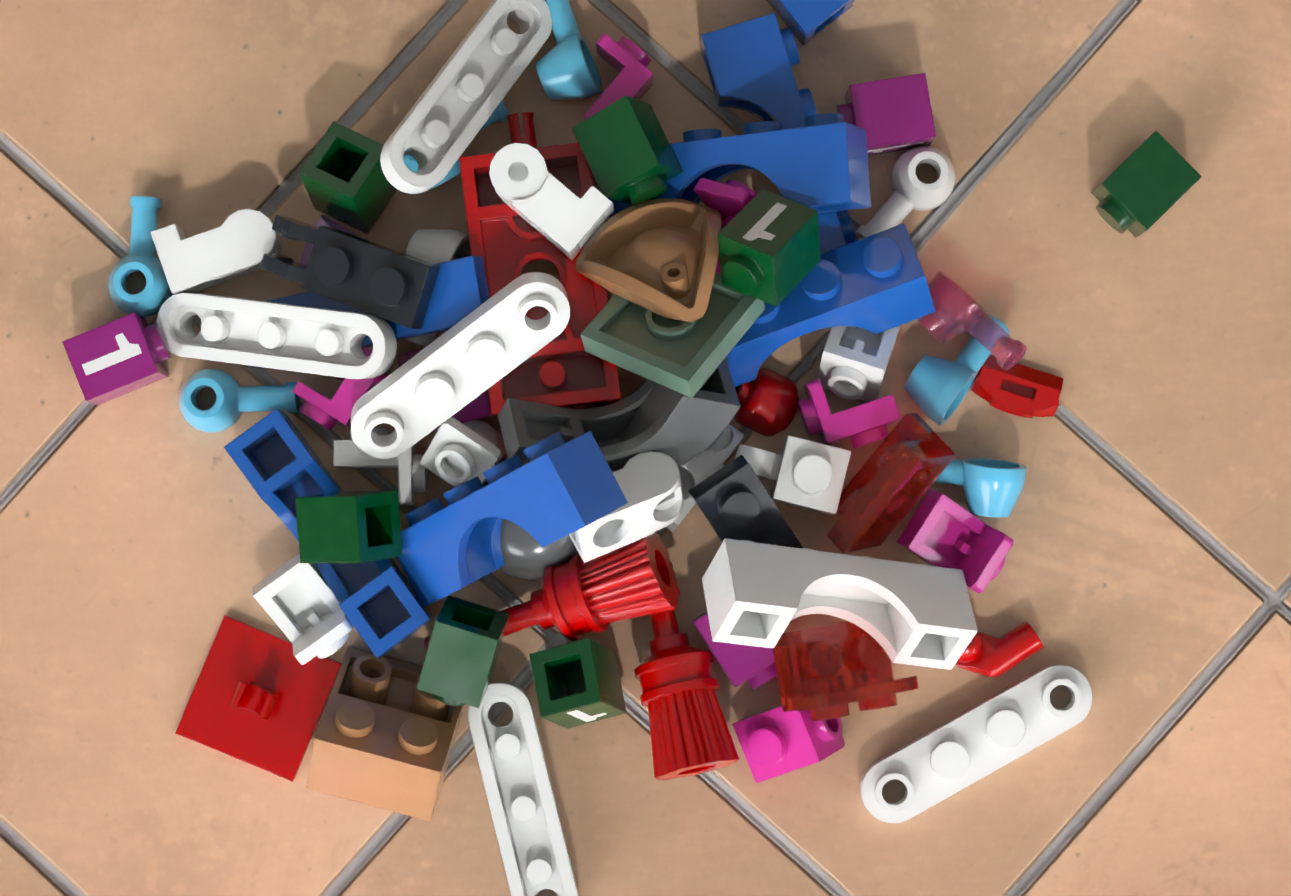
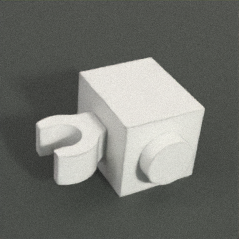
(803, 475)

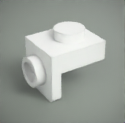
(411, 474)
(304, 609)

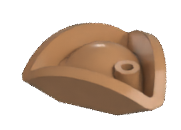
(657, 256)

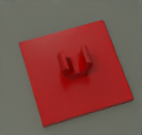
(257, 699)

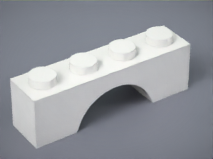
(909, 608)

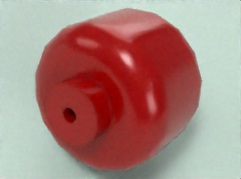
(767, 403)

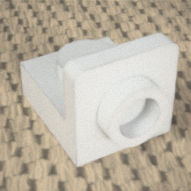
(856, 361)
(464, 451)

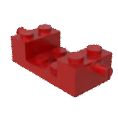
(561, 370)

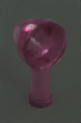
(960, 313)

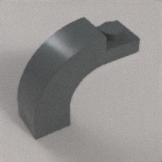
(642, 422)

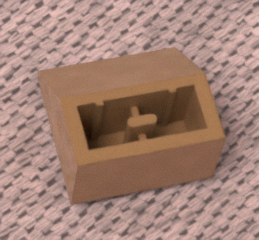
(383, 737)

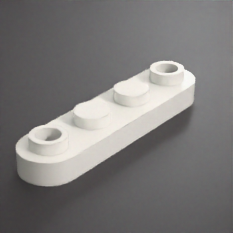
(465, 93)
(276, 335)
(460, 365)
(975, 743)
(521, 796)

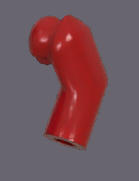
(995, 655)

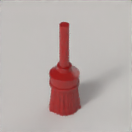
(602, 591)
(682, 704)

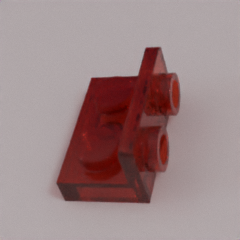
(889, 484)
(835, 666)

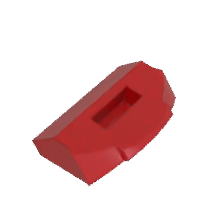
(1019, 389)

